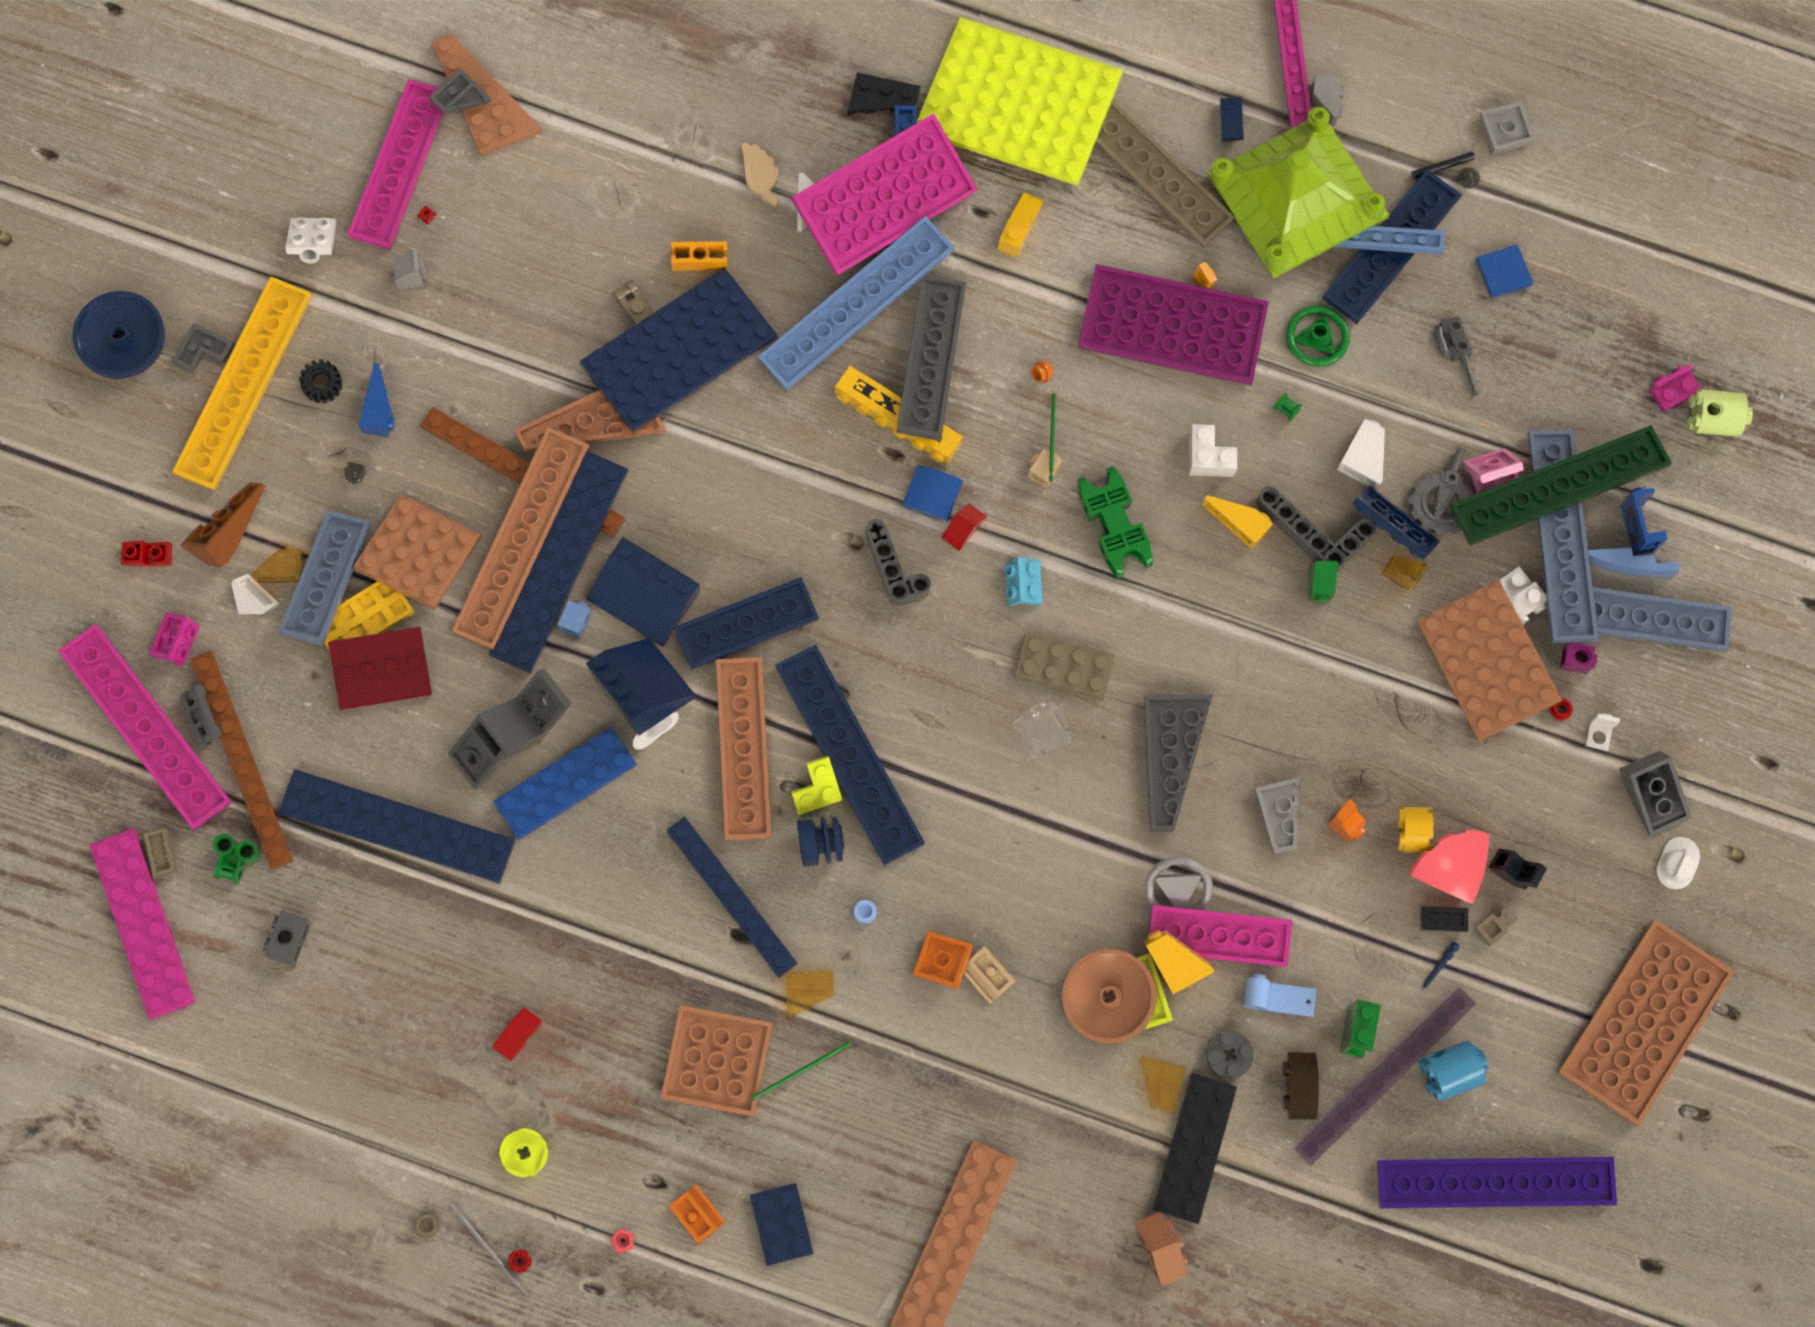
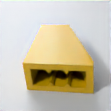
(1176, 961)

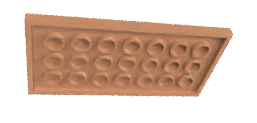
(1645, 1022)

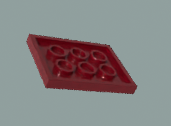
(380, 668)

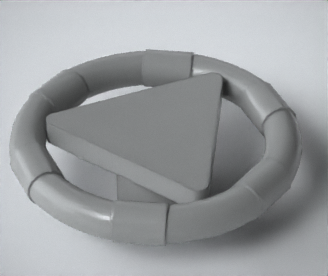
(1179, 886)

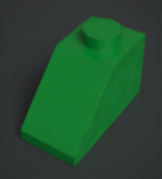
(1322, 581)

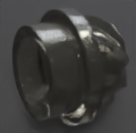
(1468, 177)
(354, 472)

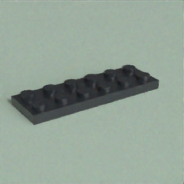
(1194, 1148)

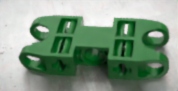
(1121, 537)

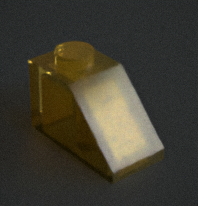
(281, 567)

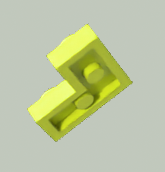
(823, 788)

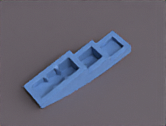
(1624, 562)

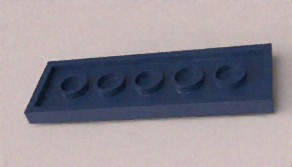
(746, 623)

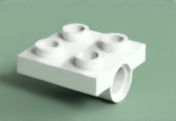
(311, 238)

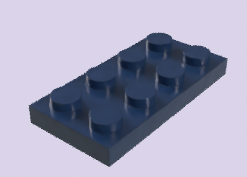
(1395, 522)

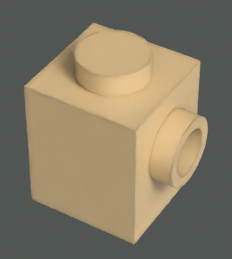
(1040, 467)

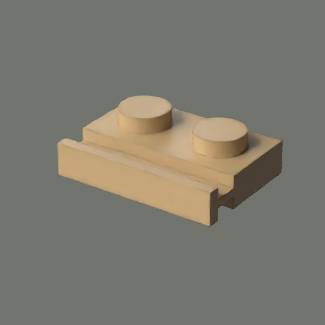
(988, 975)

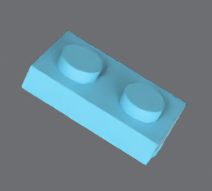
(1023, 582)

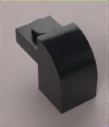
(1516, 870)

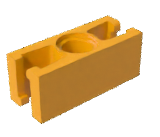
(703, 264)

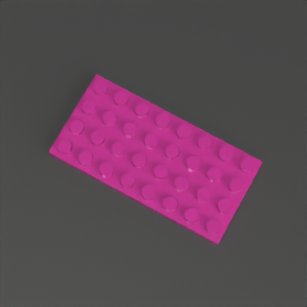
(883, 194)

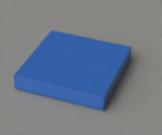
(1504, 271)

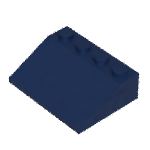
(643, 591)
(640, 683)

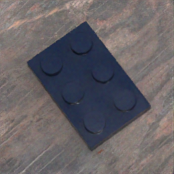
(781, 1224)

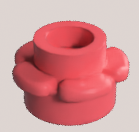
(622, 1247)

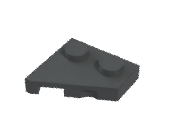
(458, 94)

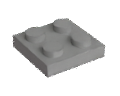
(1507, 127)

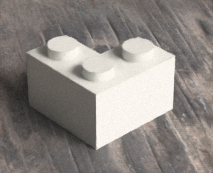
(1206, 458)

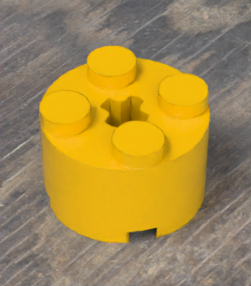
(1416, 829)

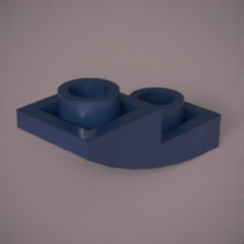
(1231, 119)

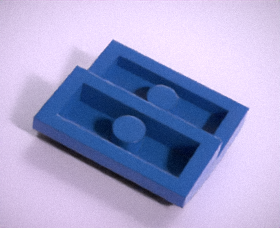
(932, 492)

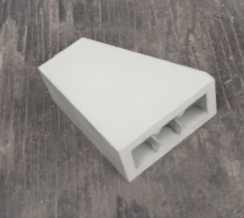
(1366, 455)

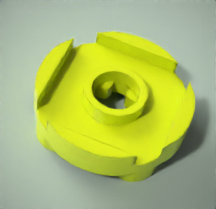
(530, 1165)

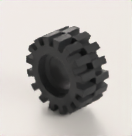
(314, 370)

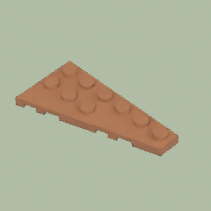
(494, 123)
(587, 420)

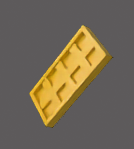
(369, 613)

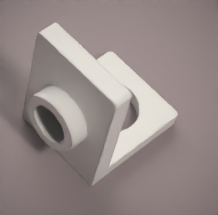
(1601, 723)

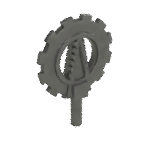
(1447, 486)

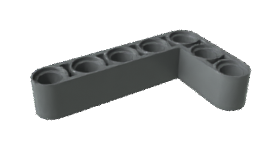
(1313, 534)

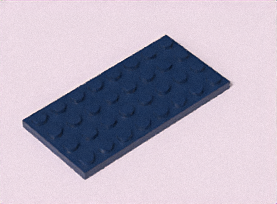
(678, 349)

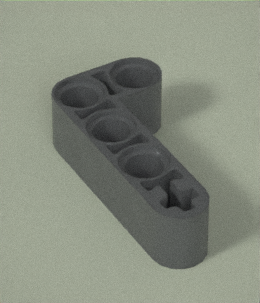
(891, 561)

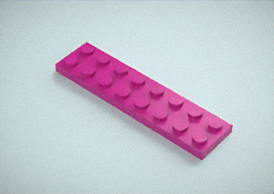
(397, 167)
(142, 924)

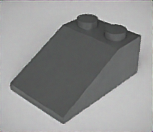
(1656, 792)

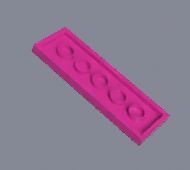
(1226, 934)

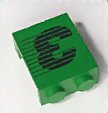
(1360, 1028)

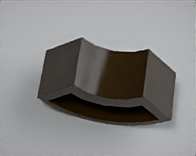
(1302, 1085)

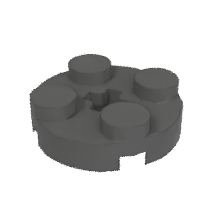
(1242, 1050)

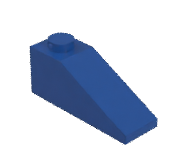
(377, 411)

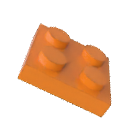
(943, 960)

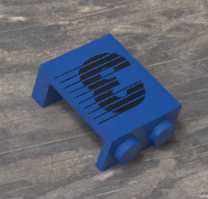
(1640, 539)

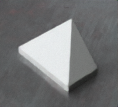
(251, 597)

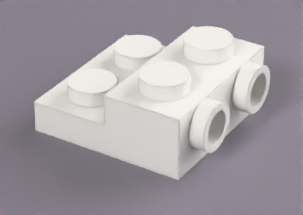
(1524, 594)

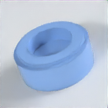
(865, 911)

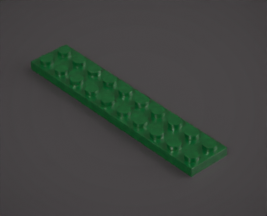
(1560, 485)

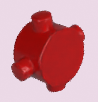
(426, 215)

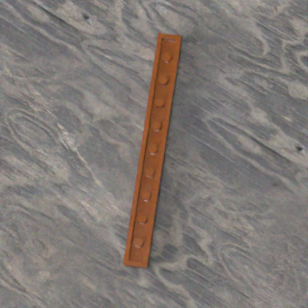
(493, 455)
(242, 761)

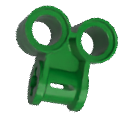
(232, 859)

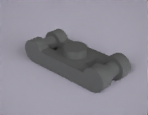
(200, 715)

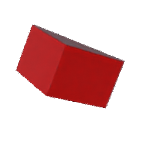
(963, 526)

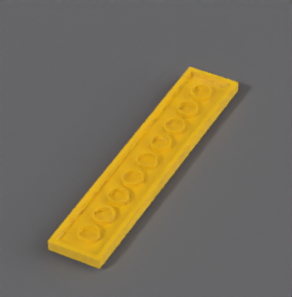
(242, 384)

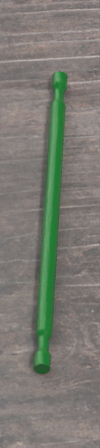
(1052, 437)
(801, 1070)

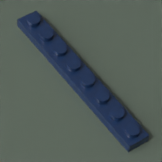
(732, 897)

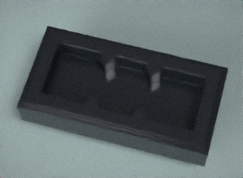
(1444, 919)

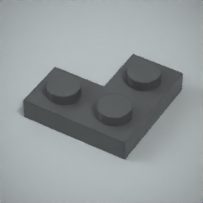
(200, 343)

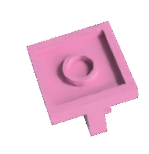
(1493, 469)

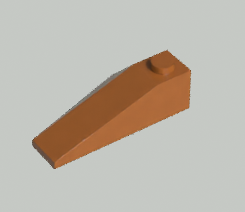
(221, 536)

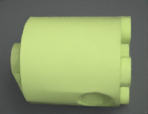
(1726, 413)

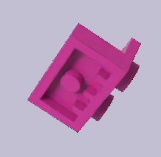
(1674, 388)
(174, 639)

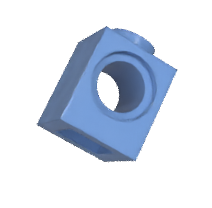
(574, 618)

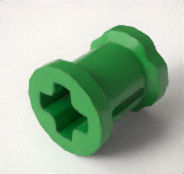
(1287, 406)

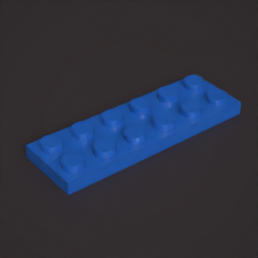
(565, 783)

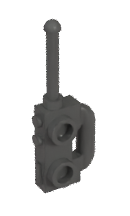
(1459, 346)

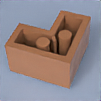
(1162, 1248)

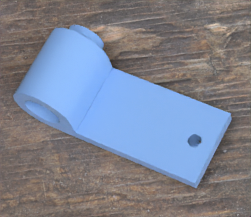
(1278, 998)

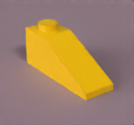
(1019, 225)
(1242, 520)

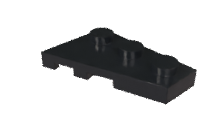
(878, 93)

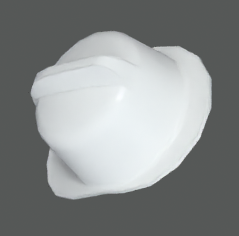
(653, 733)
(1678, 863)

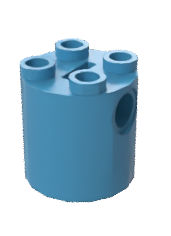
(1454, 1070)

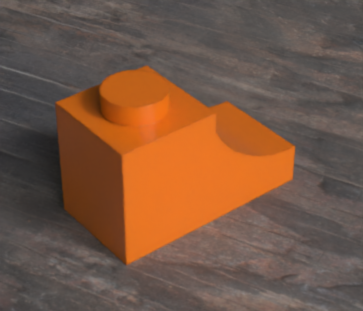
(1348, 822)

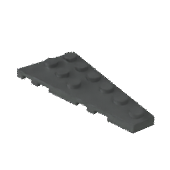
(1172, 742)

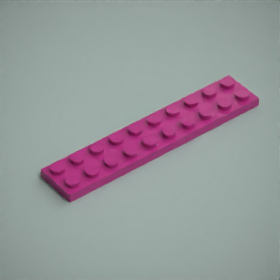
(145, 727)

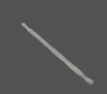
(488, 1249)

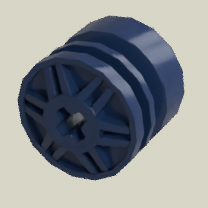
(820, 839)

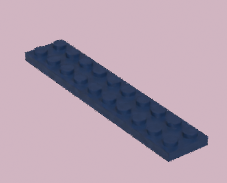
(559, 561)
(850, 755)
(397, 826)

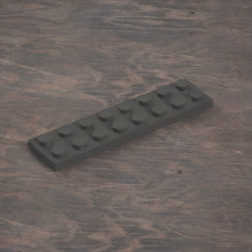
(931, 357)

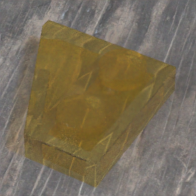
(807, 990)
(1163, 1083)

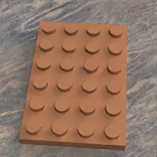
(1489, 660)

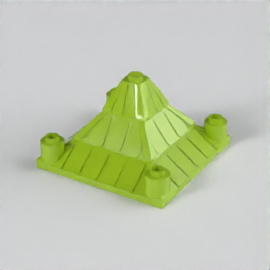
(1297, 194)

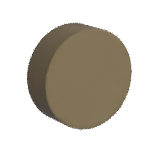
(427, 1225)

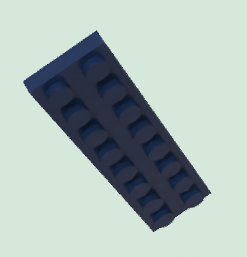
(1375, 270)

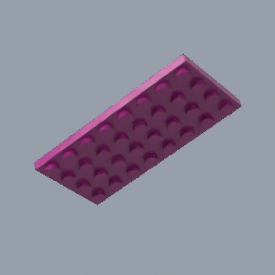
(1173, 324)

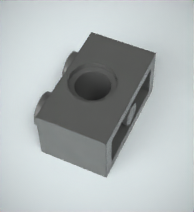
(288, 952)

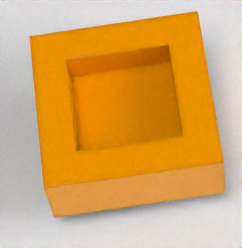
(1204, 276)

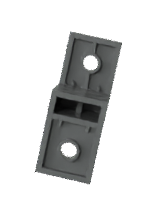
(509, 728)

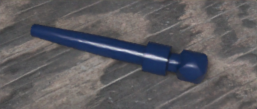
(1448, 955)

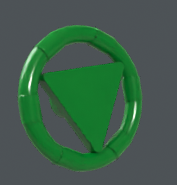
(1317, 336)

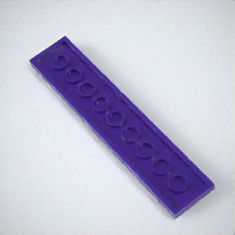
(1496, 1182)

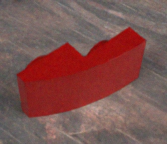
(146, 554)
(516, 1034)

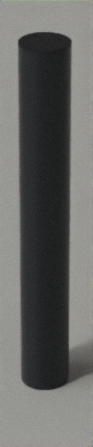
(1444, 164)

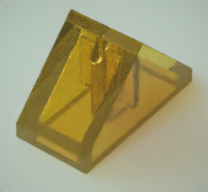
(1405, 572)

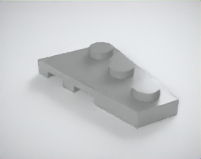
(1279, 810)

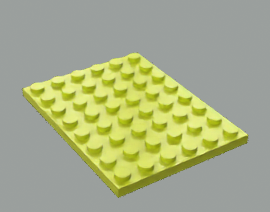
(1021, 100)

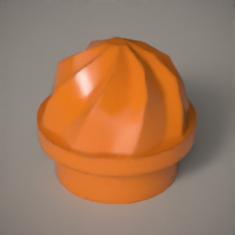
(1042, 371)

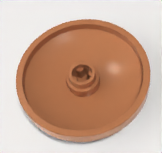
(1109, 996)

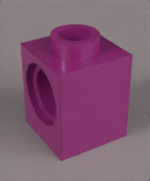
(1569, 662)

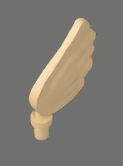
(760, 172)

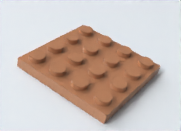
(417, 552)
(716, 1061)

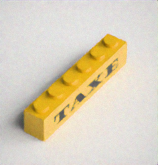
(884, 406)

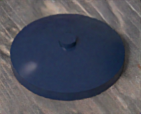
(119, 334)

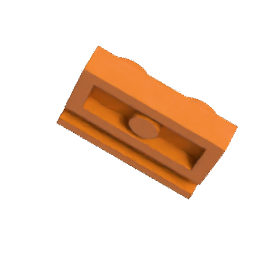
(697, 1214)

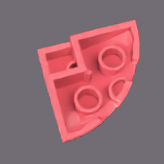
(1455, 864)

